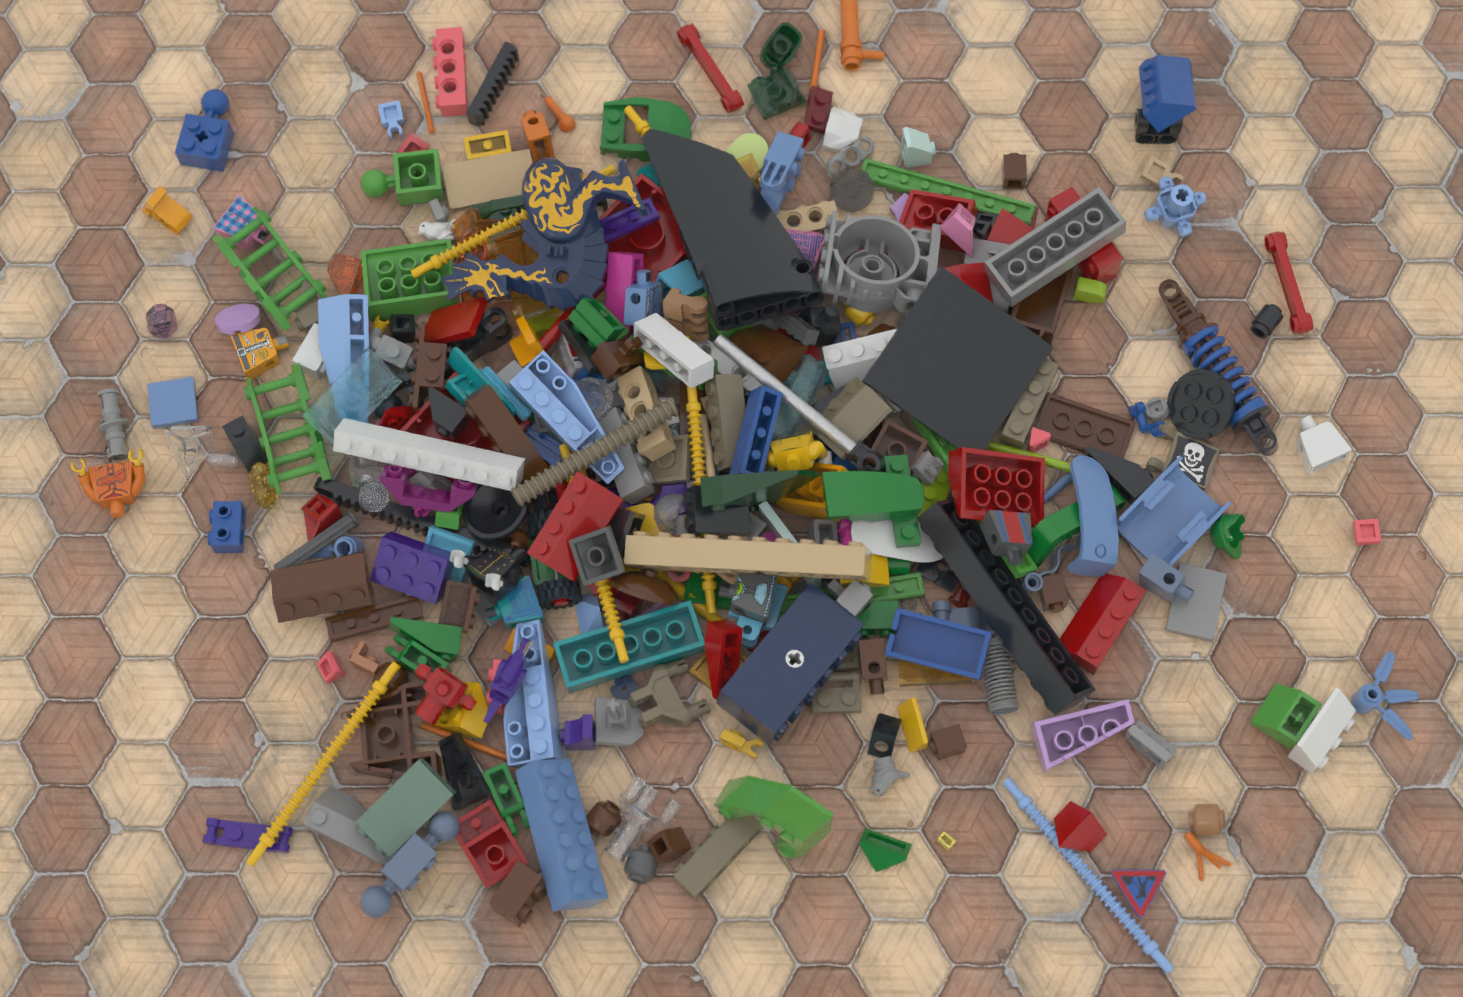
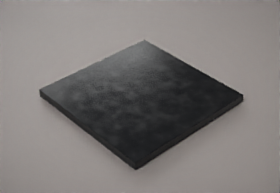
(957, 363)

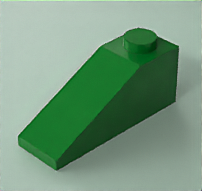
(438, 638)

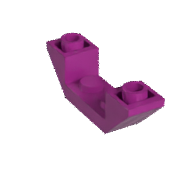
(396, 480)

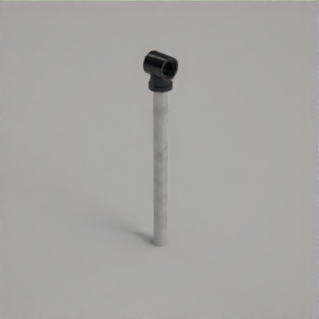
(856, 452)

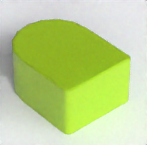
(1089, 290)

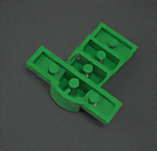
(877, 498)

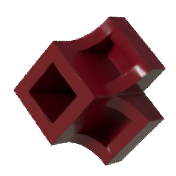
(626, 605)

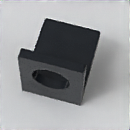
(884, 730)

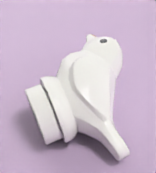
(437, 231)

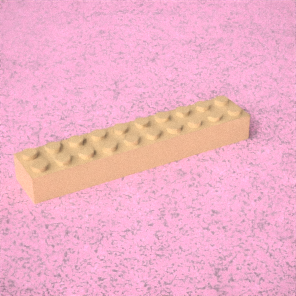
(744, 556)

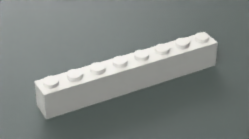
(428, 454)

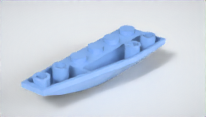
(342, 332)
(563, 410)
(532, 712)

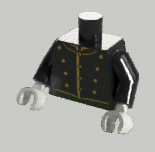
(493, 572)

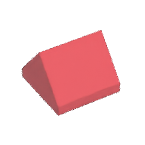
(1038, 440)
(330, 667)

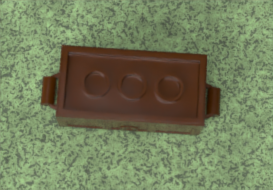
(1043, 308)

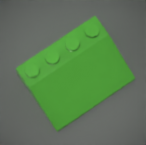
(395, 290)

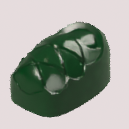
(780, 45)

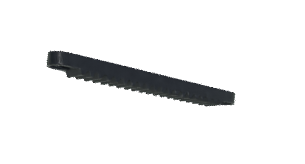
(405, 516)

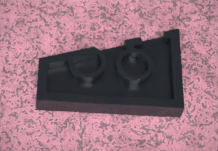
(462, 772)

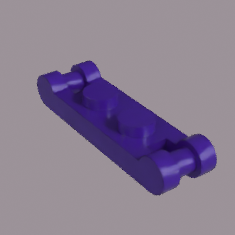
(244, 835)

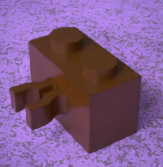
(618, 357)

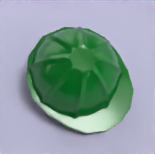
(1227, 534)

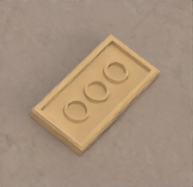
(485, 178)

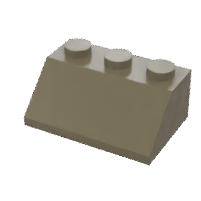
(855, 413)

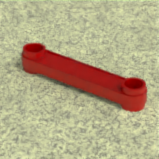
(730, 99)
(1299, 321)

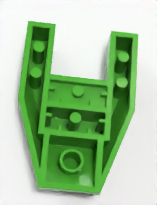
(779, 807)

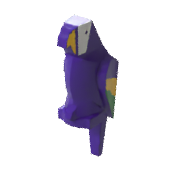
(508, 678)

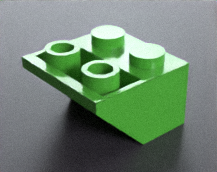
(1286, 714)

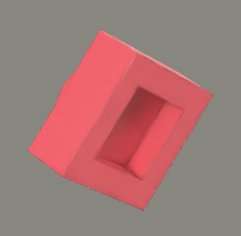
(1366, 532)

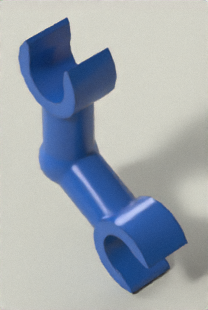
(1138, 412)

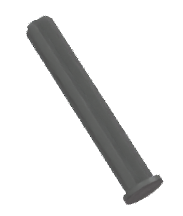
(319, 541)

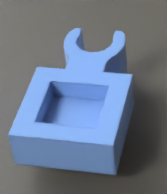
(391, 117)

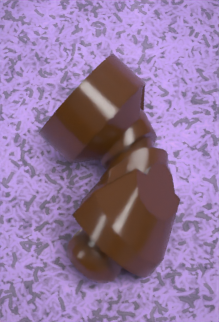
(517, 539)

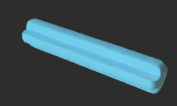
(522, 410)

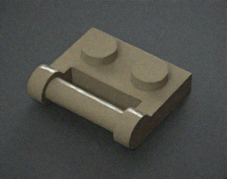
(839, 699)

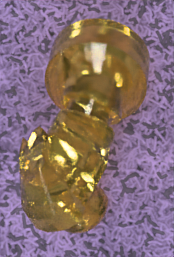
(264, 495)

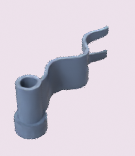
(1033, 581)
(966, 616)

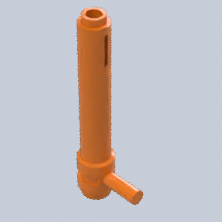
(851, 46)

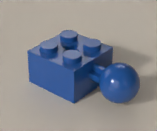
(206, 139)

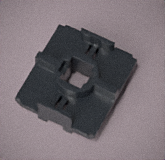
(930, 571)

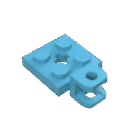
(754, 627)

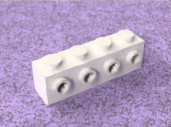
(674, 350)

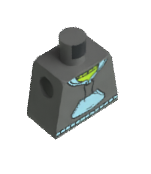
(750, 595)

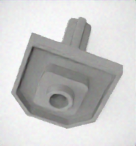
(616, 722)

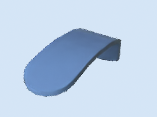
(1097, 518)

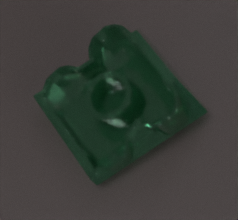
(776, 92)

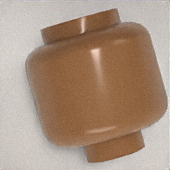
(1207, 819)

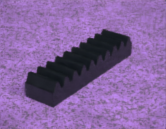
(492, 84)

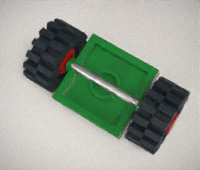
(552, 587)

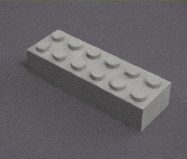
(1055, 246)

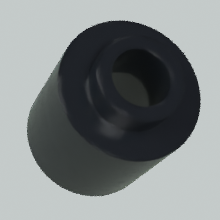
(1266, 321)

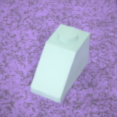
(916, 148)

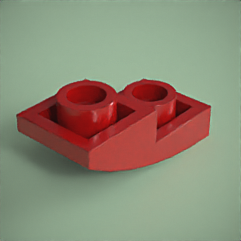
(396, 417)

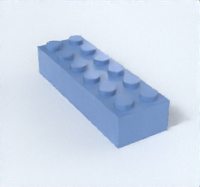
(561, 834)

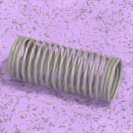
(1003, 706)

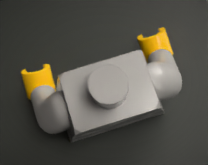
(390, 348)

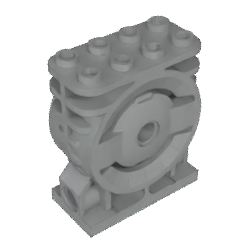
(869, 276)

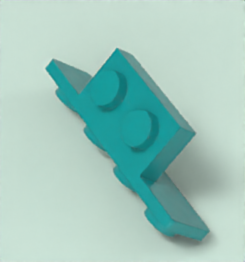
(469, 379)

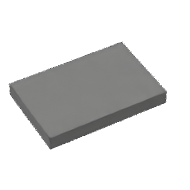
(1201, 613)

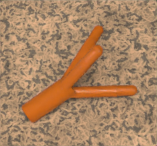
(1200, 850)

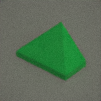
(883, 850)

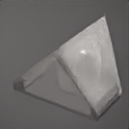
(189, 446)

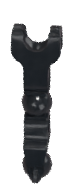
(484, 341)

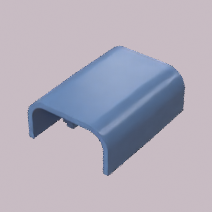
(1169, 516)

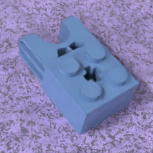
(781, 168)

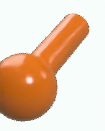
(566, 122)

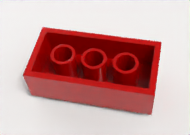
(1102, 264)

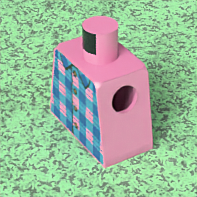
(237, 217)

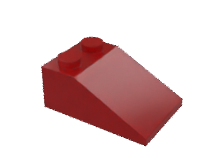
(929, 208)

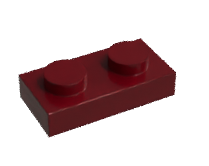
(818, 109)

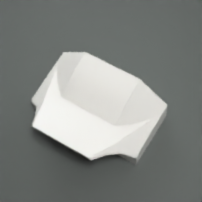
(841, 129)

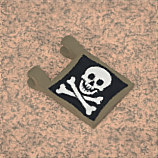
(1197, 457)

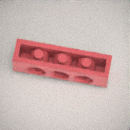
(457, 101)

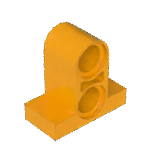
(167, 211)

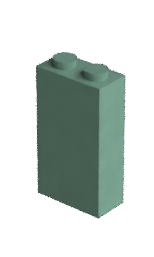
(404, 807)

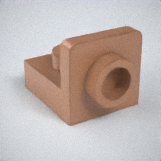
(364, 664)

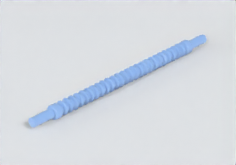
(1149, 947)

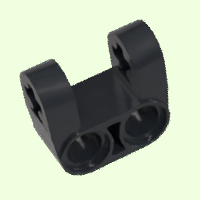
(1147, 134)

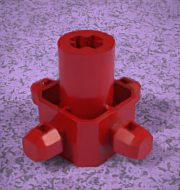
(443, 691)

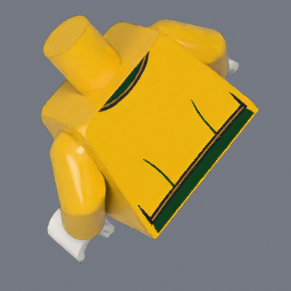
(796, 453)

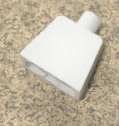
(1320, 445)

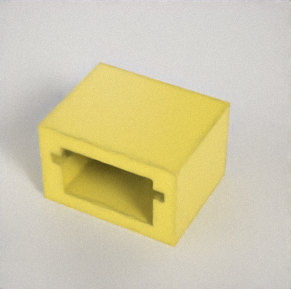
(946, 841)

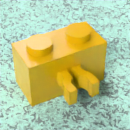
(487, 144)

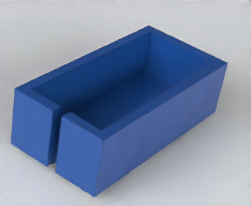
(939, 644)

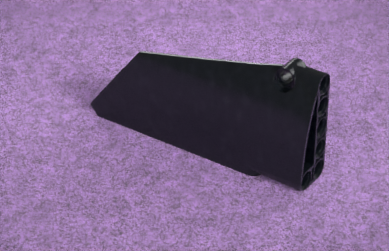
(730, 234)

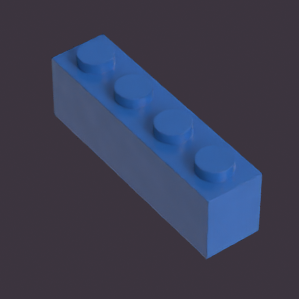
(756, 431)

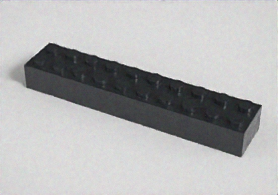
(1006, 607)

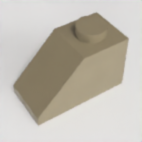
(308, 312)

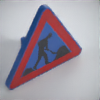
(1139, 887)

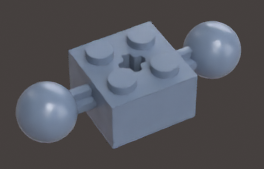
(408, 862)

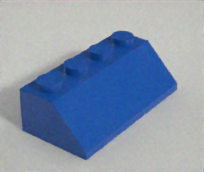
(1166, 90)

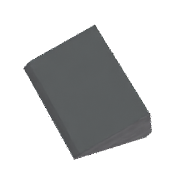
(597, 556)

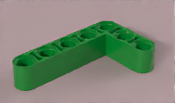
(1059, 527)

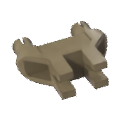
(664, 699)

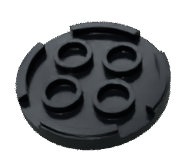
(1201, 404)

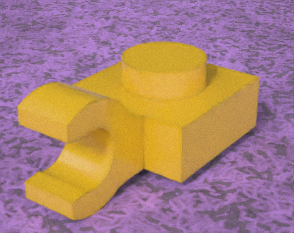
(735, 741)

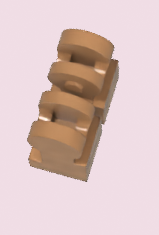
(687, 314)

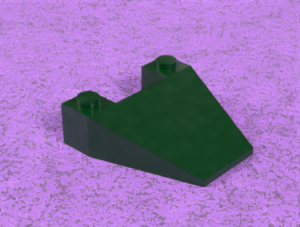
(752, 488)

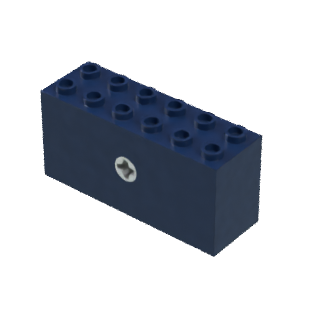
(790, 664)

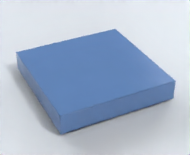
(173, 402)

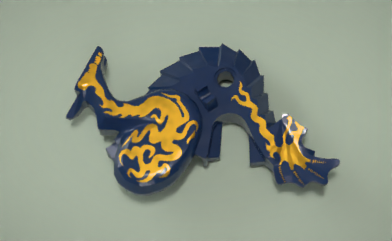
(563, 233)

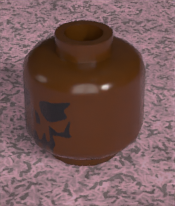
(604, 818)

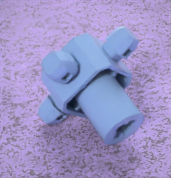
(1175, 206)

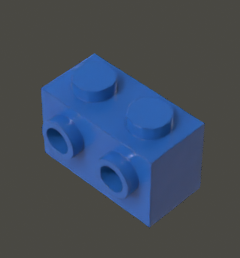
(227, 527)

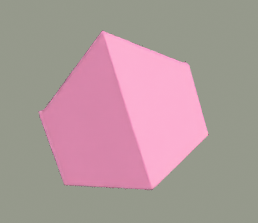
(960, 228)

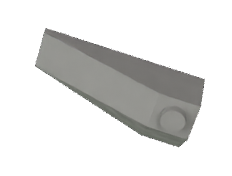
(334, 819)

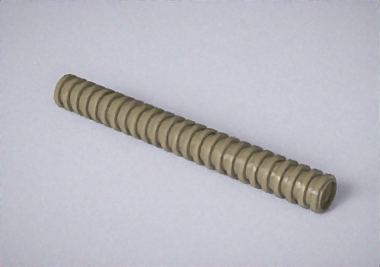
(594, 452)

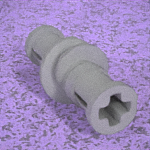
(112, 424)

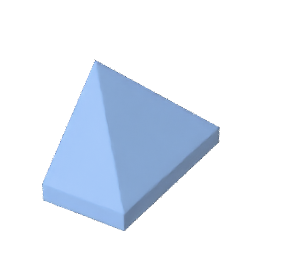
(589, 614)

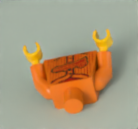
(113, 483)

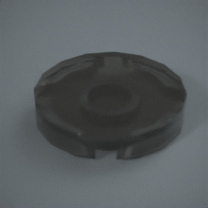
(852, 189)

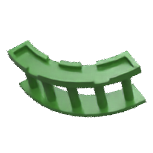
(258, 285)
(316, 450)

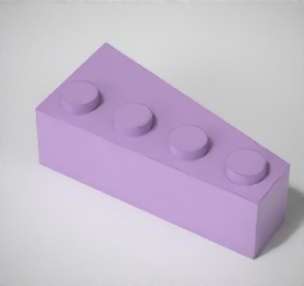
(1075, 732)

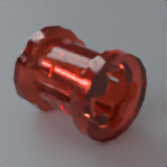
(960, 597)

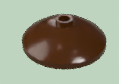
(646, 586)

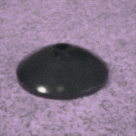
(484, 509)

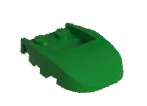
(661, 116)

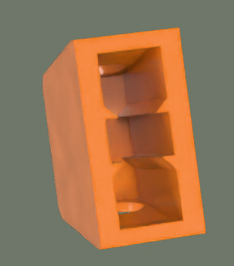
(534, 130)

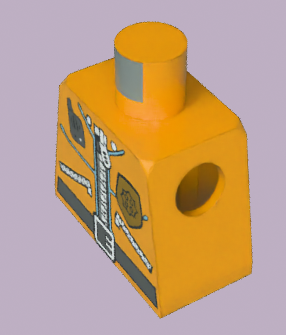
(258, 351)

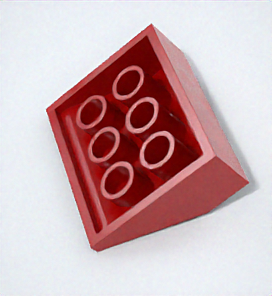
(996, 482)

